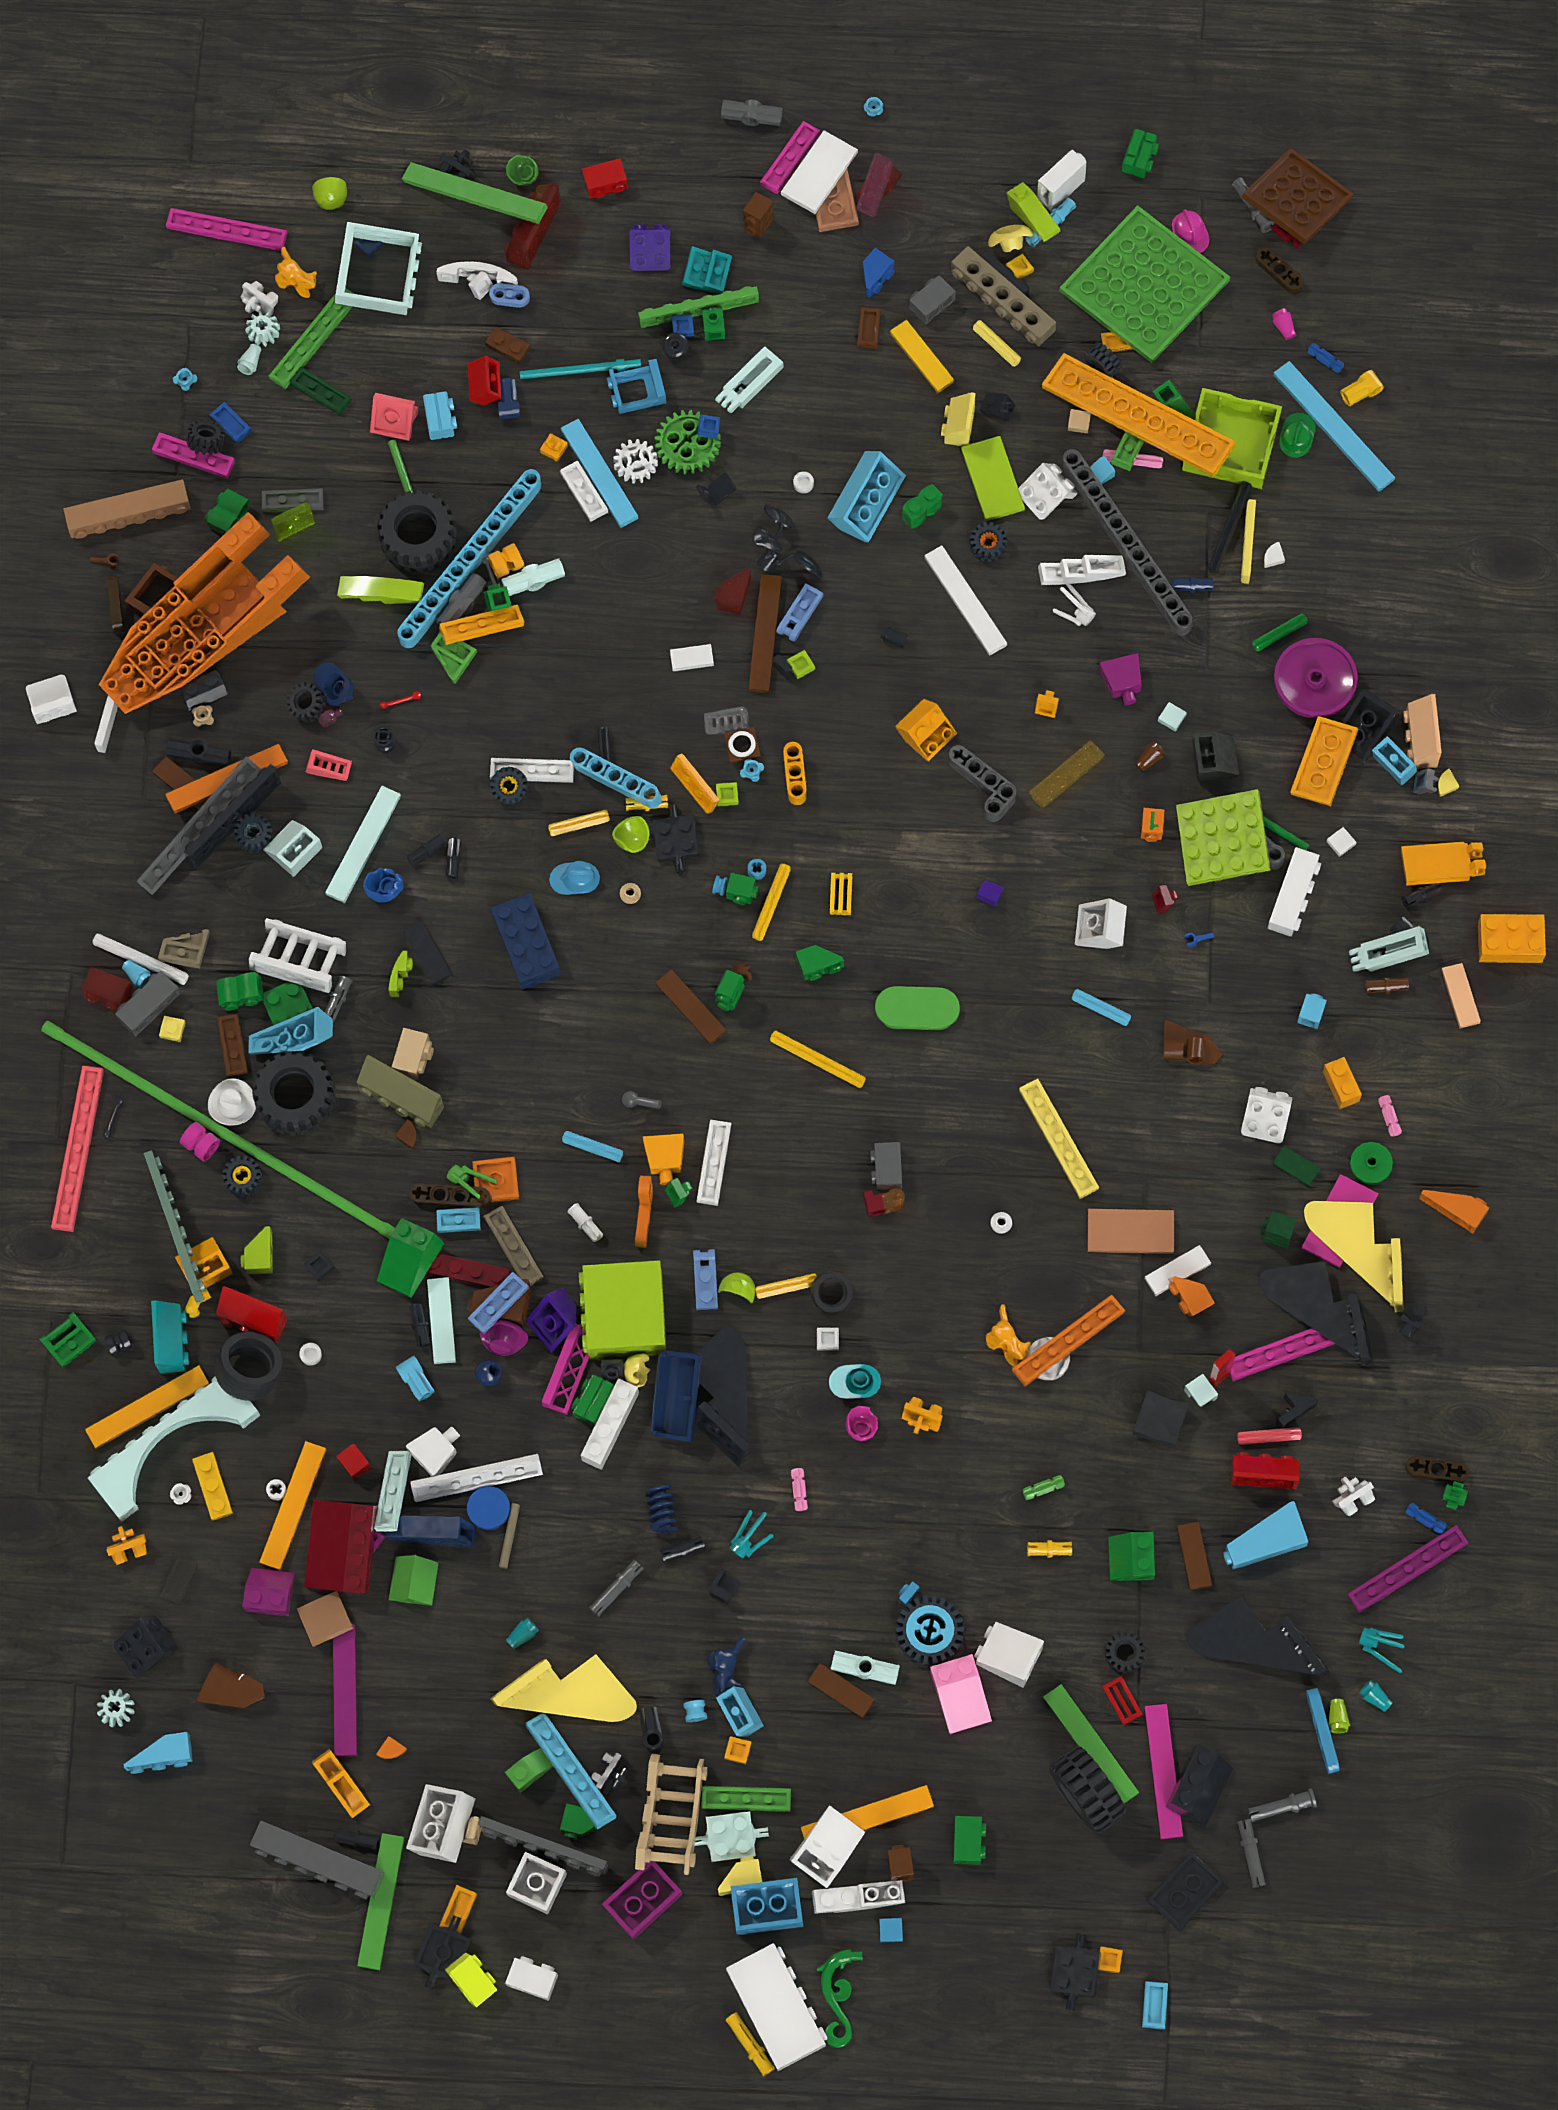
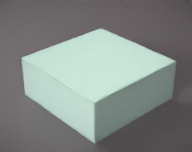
(1172, 716)

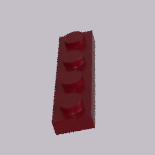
(468, 1271)

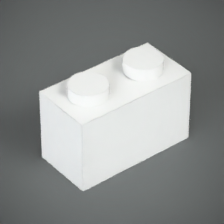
(532, 1978)

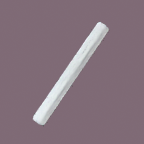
(140, 958)

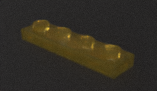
(1066, 774)

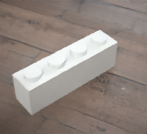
(1293, 892)
(609, 1424)

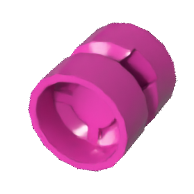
(197, 1140)

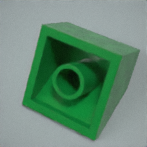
(1131, 1556)

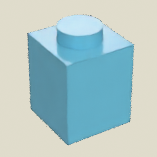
(1312, 1010)

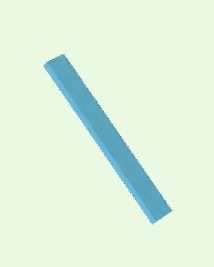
(1334, 426)

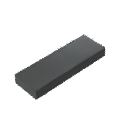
(287, 499)

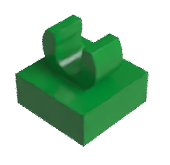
(678, 1192)

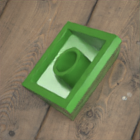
(413, 1580)

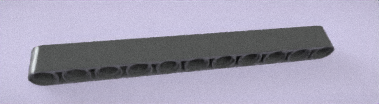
(1129, 551)

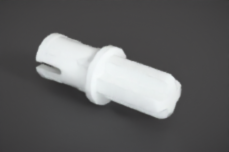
(585, 1222)

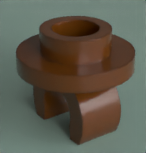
(742, 969)

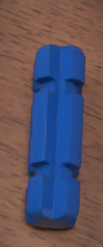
(1325, 357)
(1426, 1518)

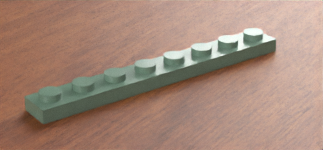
(178, 1233)

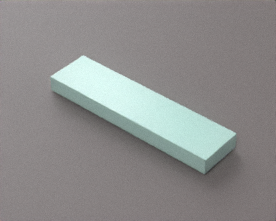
(441, 1320)
(392, 1491)

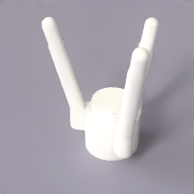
(1084, 612)

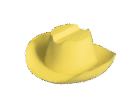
(1010, 237)

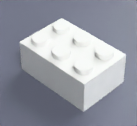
(440, 1823)

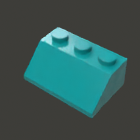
(169, 1337)

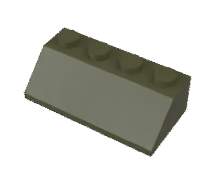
(399, 1092)

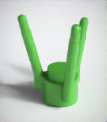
(459, 1177)

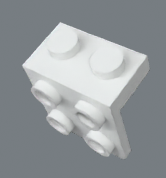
(1046, 490)
(50, 699)
(1266, 1115)

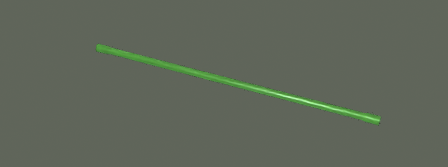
(60, 1035)

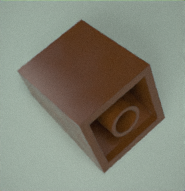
(516, 1313)

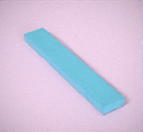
(599, 473)
(570, 1770)

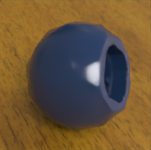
(488, 1373)

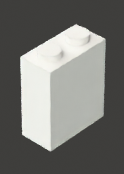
(1061, 180)

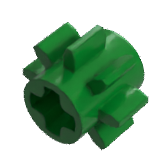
(1455, 1495)

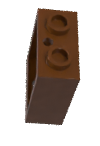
(132, 600)

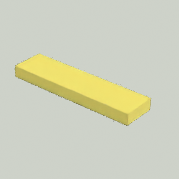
(1248, 541)

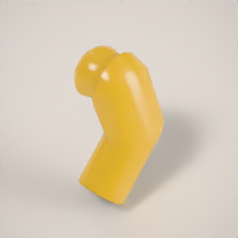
(192, 1306)

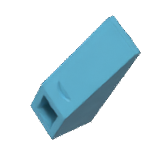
(166, 1751)

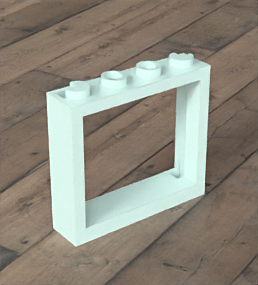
(387, 236)

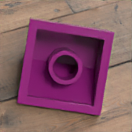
(268, 1592)

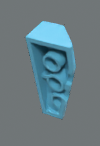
(293, 1034)

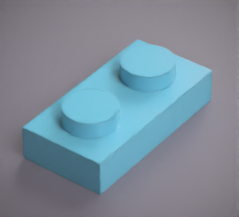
(458, 1220)

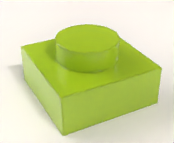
(801, 664)
(727, 794)

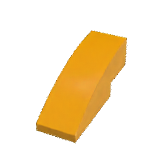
(340, 1783)

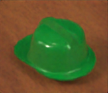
(1297, 435)

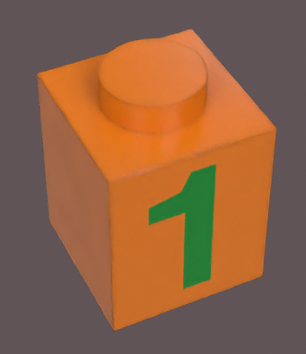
(1152, 824)

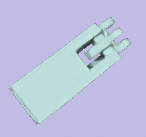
(753, 376)
(1399, 948)

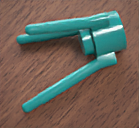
(741, 1545)
(1370, 1639)

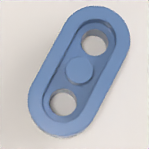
(509, 293)

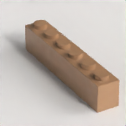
(127, 509)

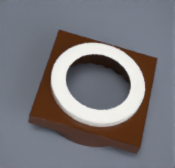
(735, 756)

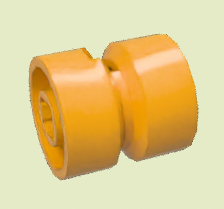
(505, 561)

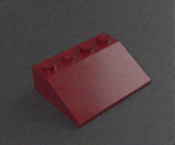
(341, 1547)

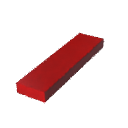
(1221, 1368)

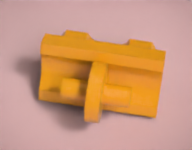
(920, 1417)
(136, 1543)

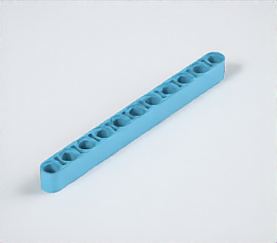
(472, 548)

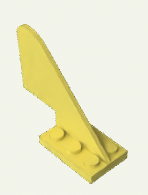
(1350, 1234)
(584, 1693)

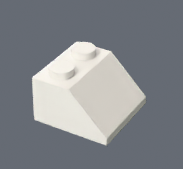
(1101, 924)

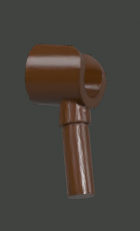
(106, 560)

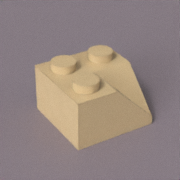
(412, 1053)

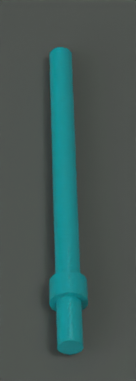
(619, 365)

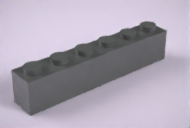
(317, 1859)

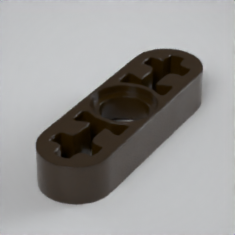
(1276, 261)
(115, 604)
(1444, 1463)

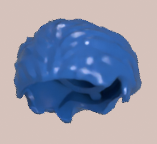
(383, 885)

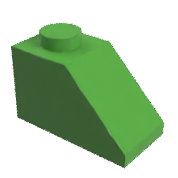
(529, 1769)

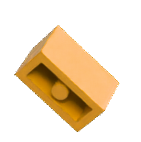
(1342, 1083)

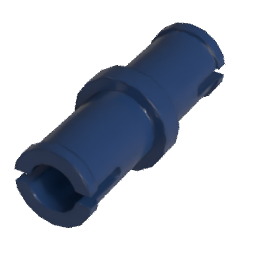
(1192, 584)

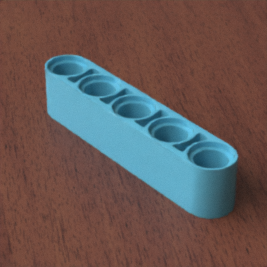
(609, 771)

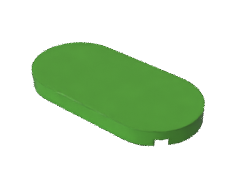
(917, 1008)

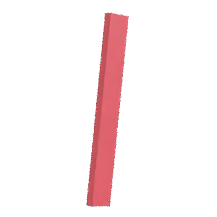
(77, 1149)

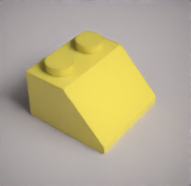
(959, 420)

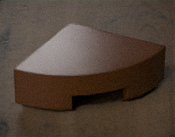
(407, 1134)

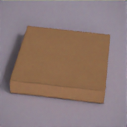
(324, 1618)

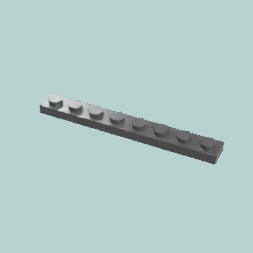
(173, 853)

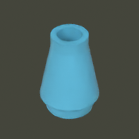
(136, 973)

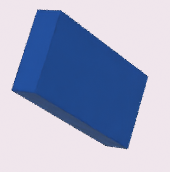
(231, 423)

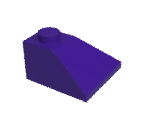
(553, 1318)

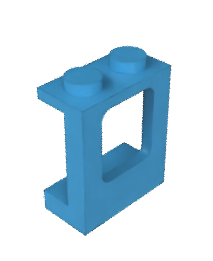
(653, 385)

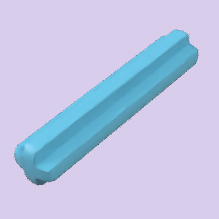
(1101, 1007)
(592, 1146)

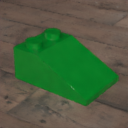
(408, 1257)

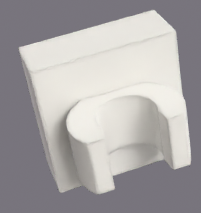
(479, 284)

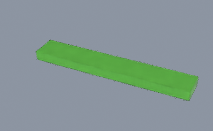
(309, 342)
(1088, 1739)
(381, 1905)

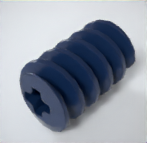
(660, 1509)

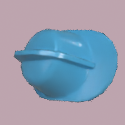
(574, 878)

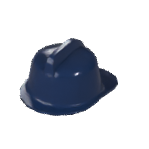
(333, 683)

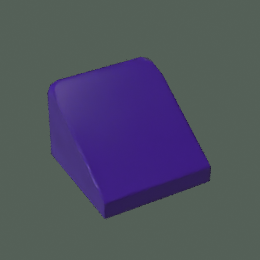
(989, 893)

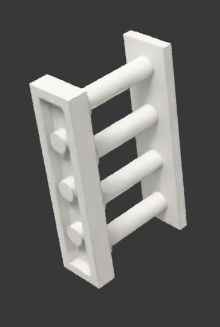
(297, 973)

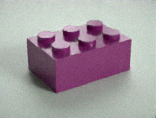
(642, 1899)

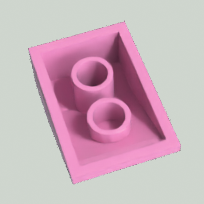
(960, 1694)

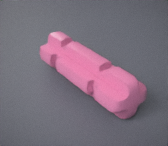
(1389, 1115)
(799, 1489)

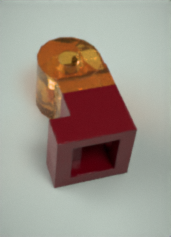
(884, 1202)

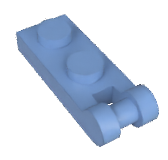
(800, 612)
(705, 1280)

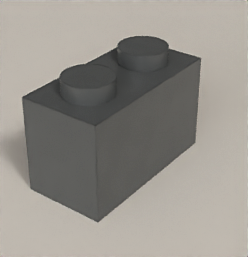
(931, 299)
(887, 1165)

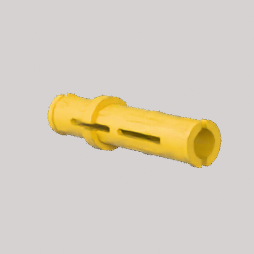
(755, 2052)

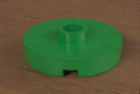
(1369, 1173)

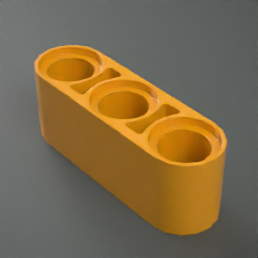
(795, 782)

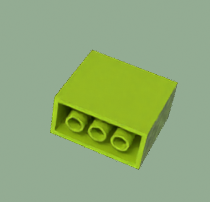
(622, 1309)

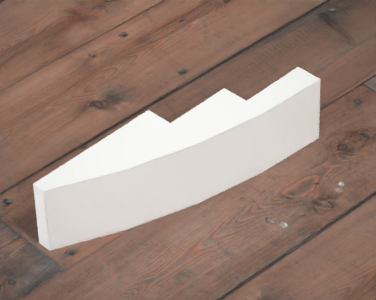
(1082, 570)

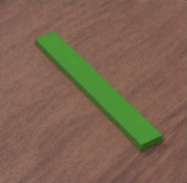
(474, 193)

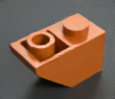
(1192, 1295)

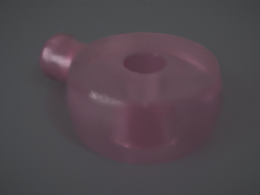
(329, 717)

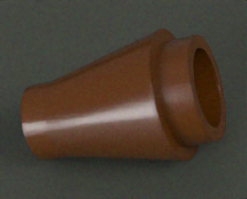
(1150, 755)

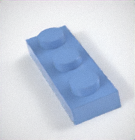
(498, 1303)

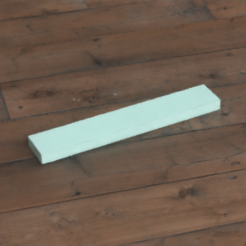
(363, 844)

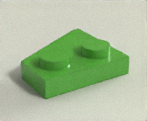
(453, 657)

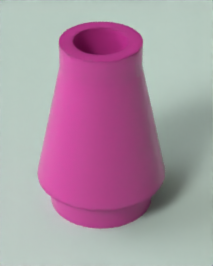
(1283, 322)

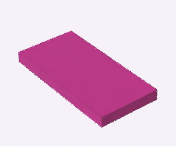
(1343, 1191)

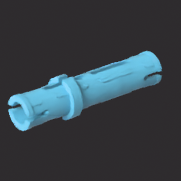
(1058, 216)

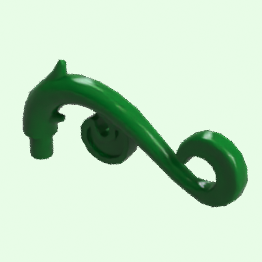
(832, 1998)

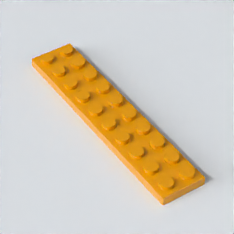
(1138, 414)

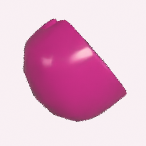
(861, 1423)

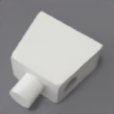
(434, 1450)

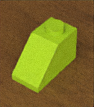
(259, 1254)

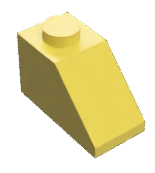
(742, 1873)

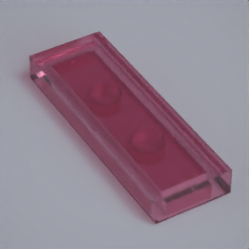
(875, 184)

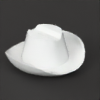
(231, 1102)

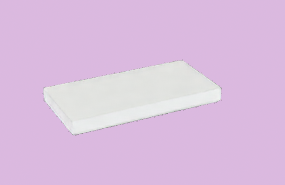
(819, 172)

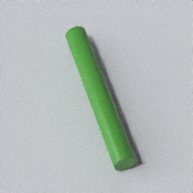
(400, 466)

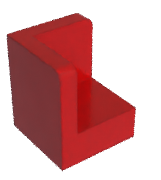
(353, 1461)

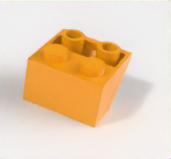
(926, 729)
(209, 1261)

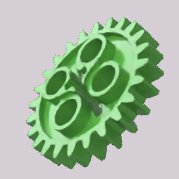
(676, 430)

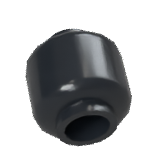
(681, 350)

